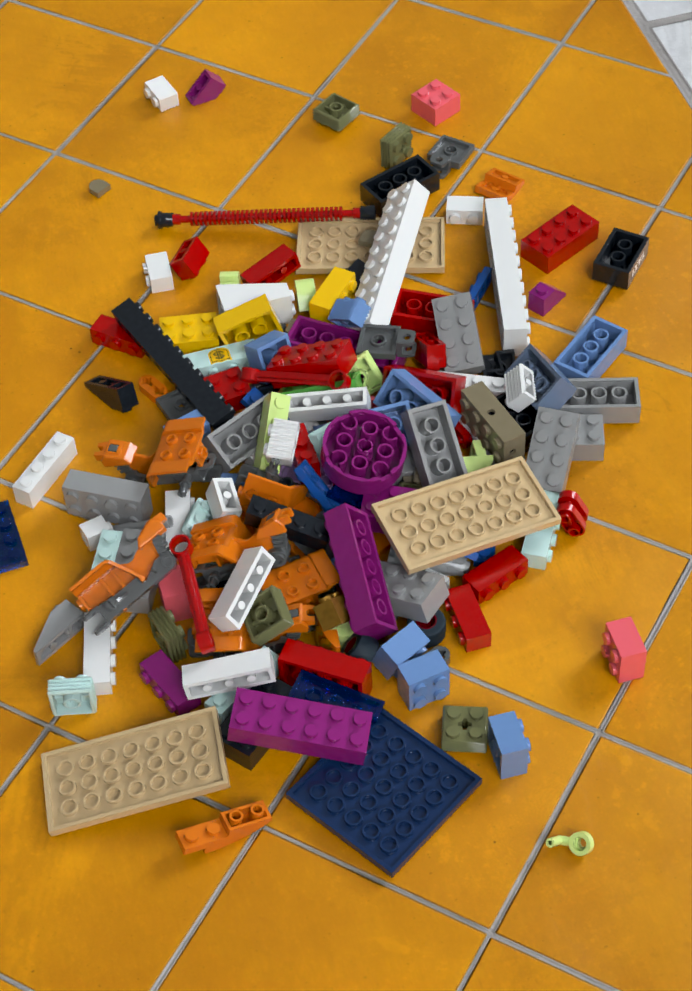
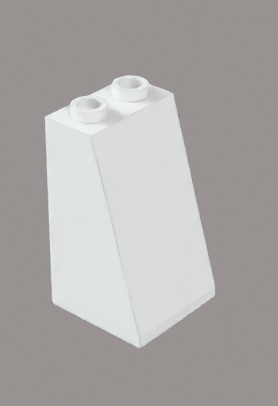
(278, 294)

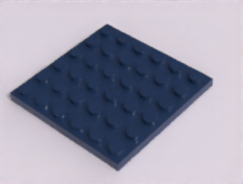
(391, 799)

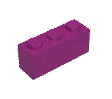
(167, 683)

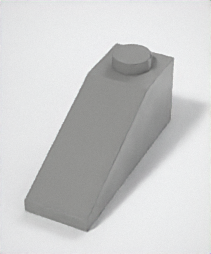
(59, 628)

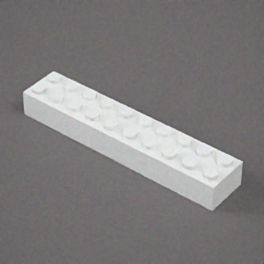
(391, 251)
(506, 275)

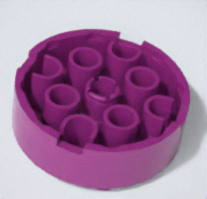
(363, 451)

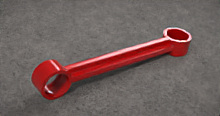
(255, 376)
(203, 635)

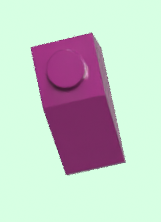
(205, 88)
(544, 298)

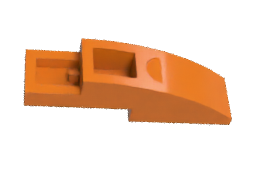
(225, 830)

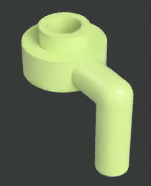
(573, 842)

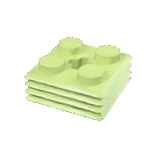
(370, 371)

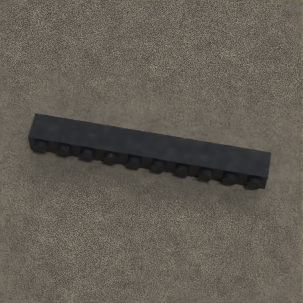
(172, 363)

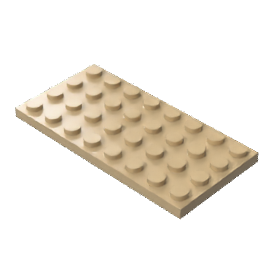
(336, 244)
(465, 514)
(134, 771)

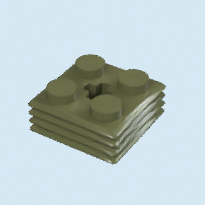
(336, 112)
(396, 146)
(268, 616)
(168, 634)
(457, 739)

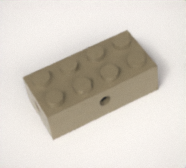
(491, 423)

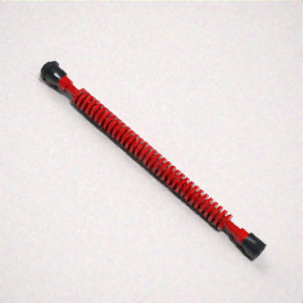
(169, 219)

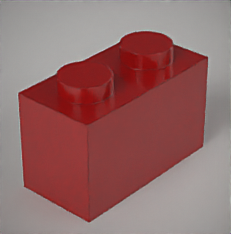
(189, 258)

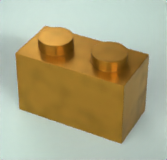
(331, 611)

